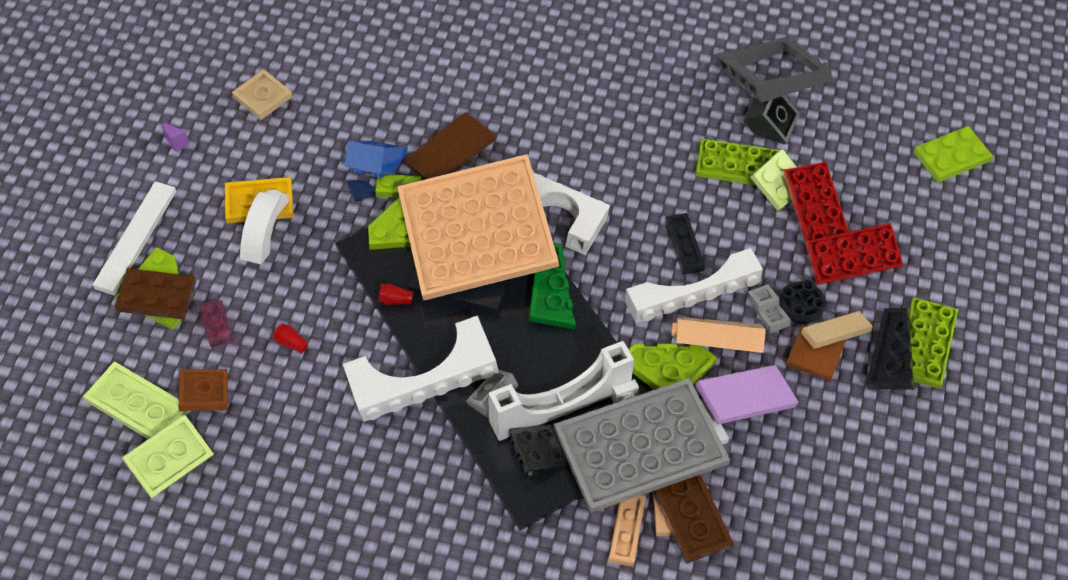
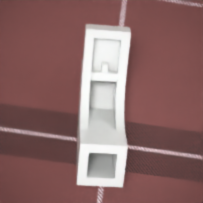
(259, 225)

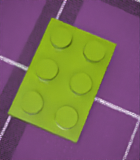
(953, 154)

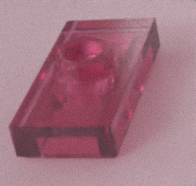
(216, 323)

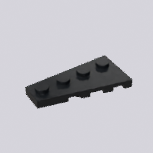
(892, 355)

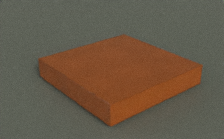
(817, 362)
(203, 390)

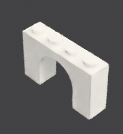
(588, 212)

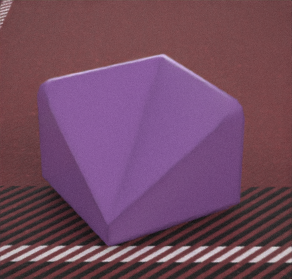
(175, 137)

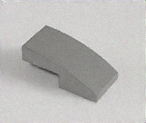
(768, 308)

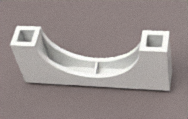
(382, 394)
(517, 410)

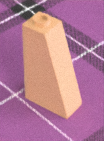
(719, 334)

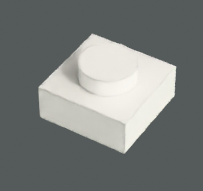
(625, 391)

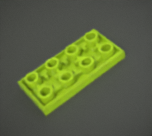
(731, 161)
(931, 340)

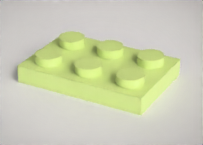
(167, 456)

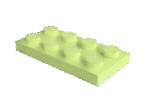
(134, 401)

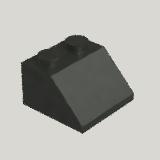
(772, 118)

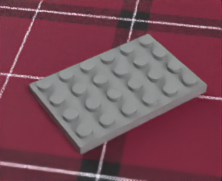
(640, 445)

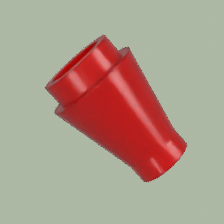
(393, 295)
(288, 337)

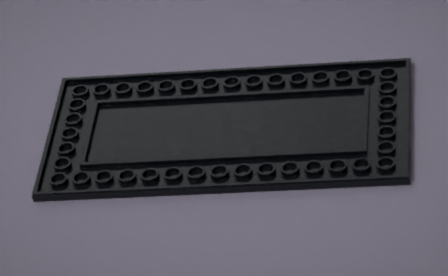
(534, 352)

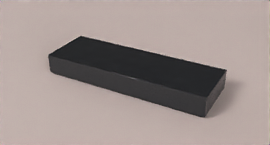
(684, 243)

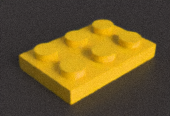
(241, 195)

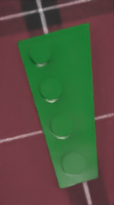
(551, 297)

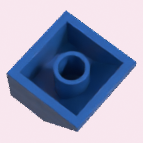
(374, 157)

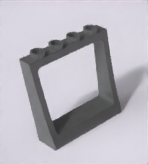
(734, 64)

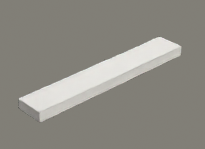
(134, 238)

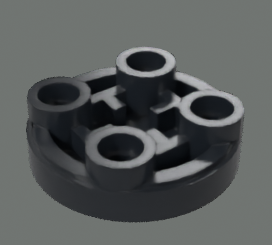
(802, 302)

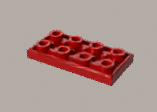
(815, 201)
(854, 254)

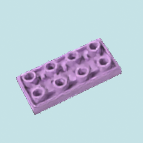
(746, 394)

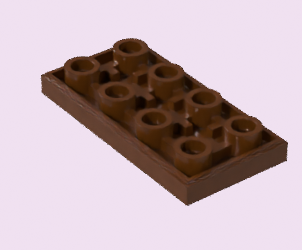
(450, 148)

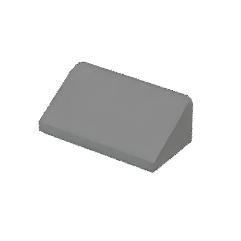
(480, 398)

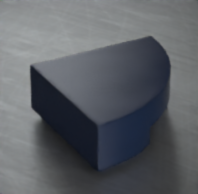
(360, 189)

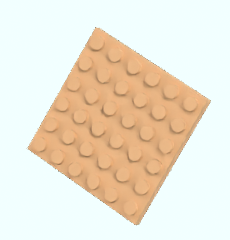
(477, 227)

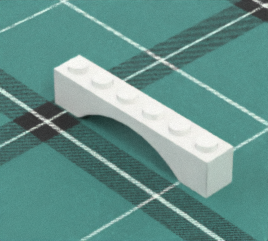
(652, 300)

